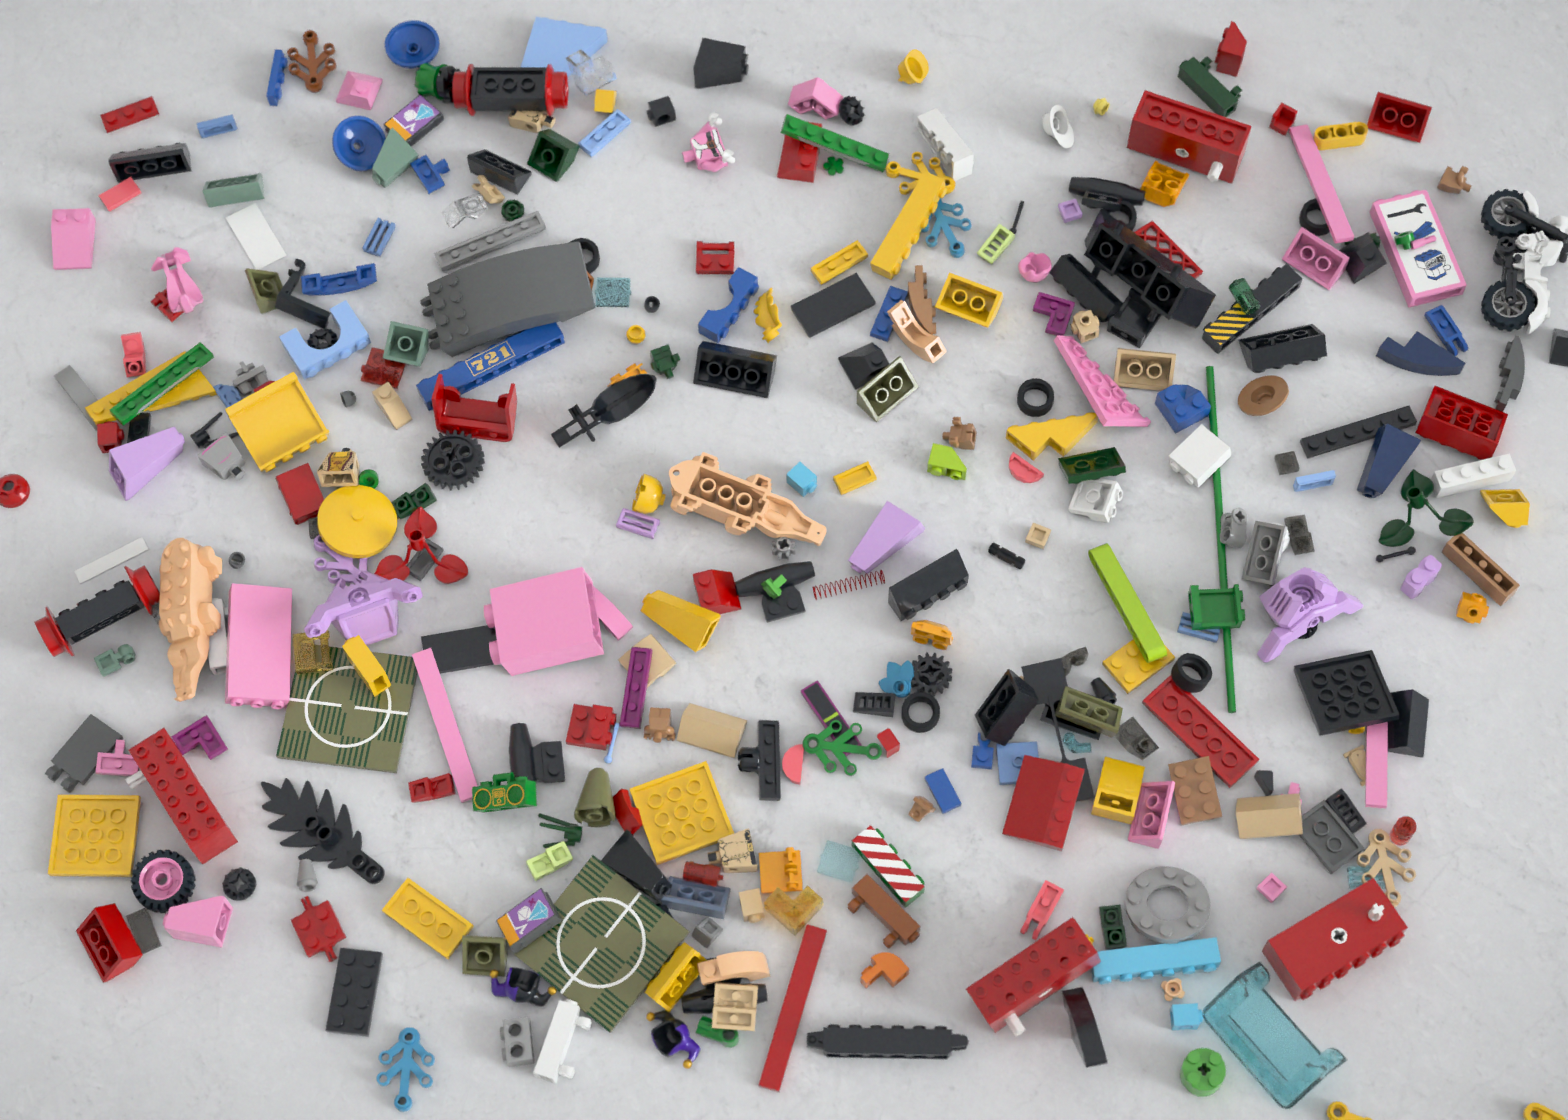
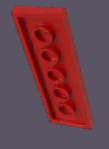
(1200, 731)

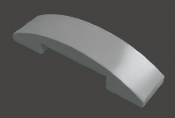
(76, 390)

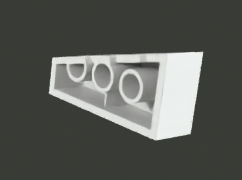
(946, 144)

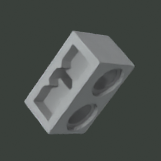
(522, 1041)

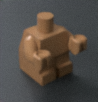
(1454, 182)
(961, 435)
(659, 725)

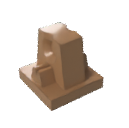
(921, 808)

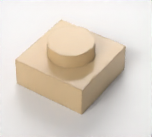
(1038, 535)

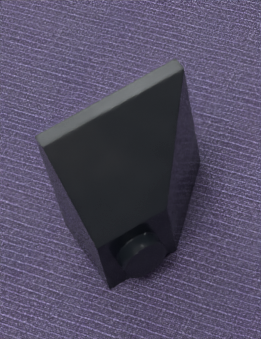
(1363, 257)
(863, 364)

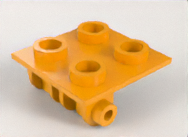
(780, 870)

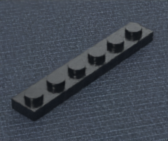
(1356, 432)

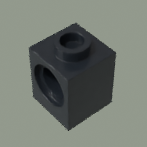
(661, 111)

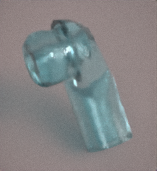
(1074, 746)

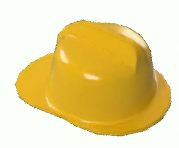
(913, 67)

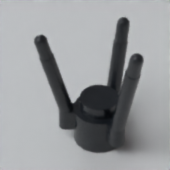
(201, 437)

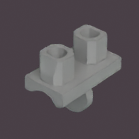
(242, 382)

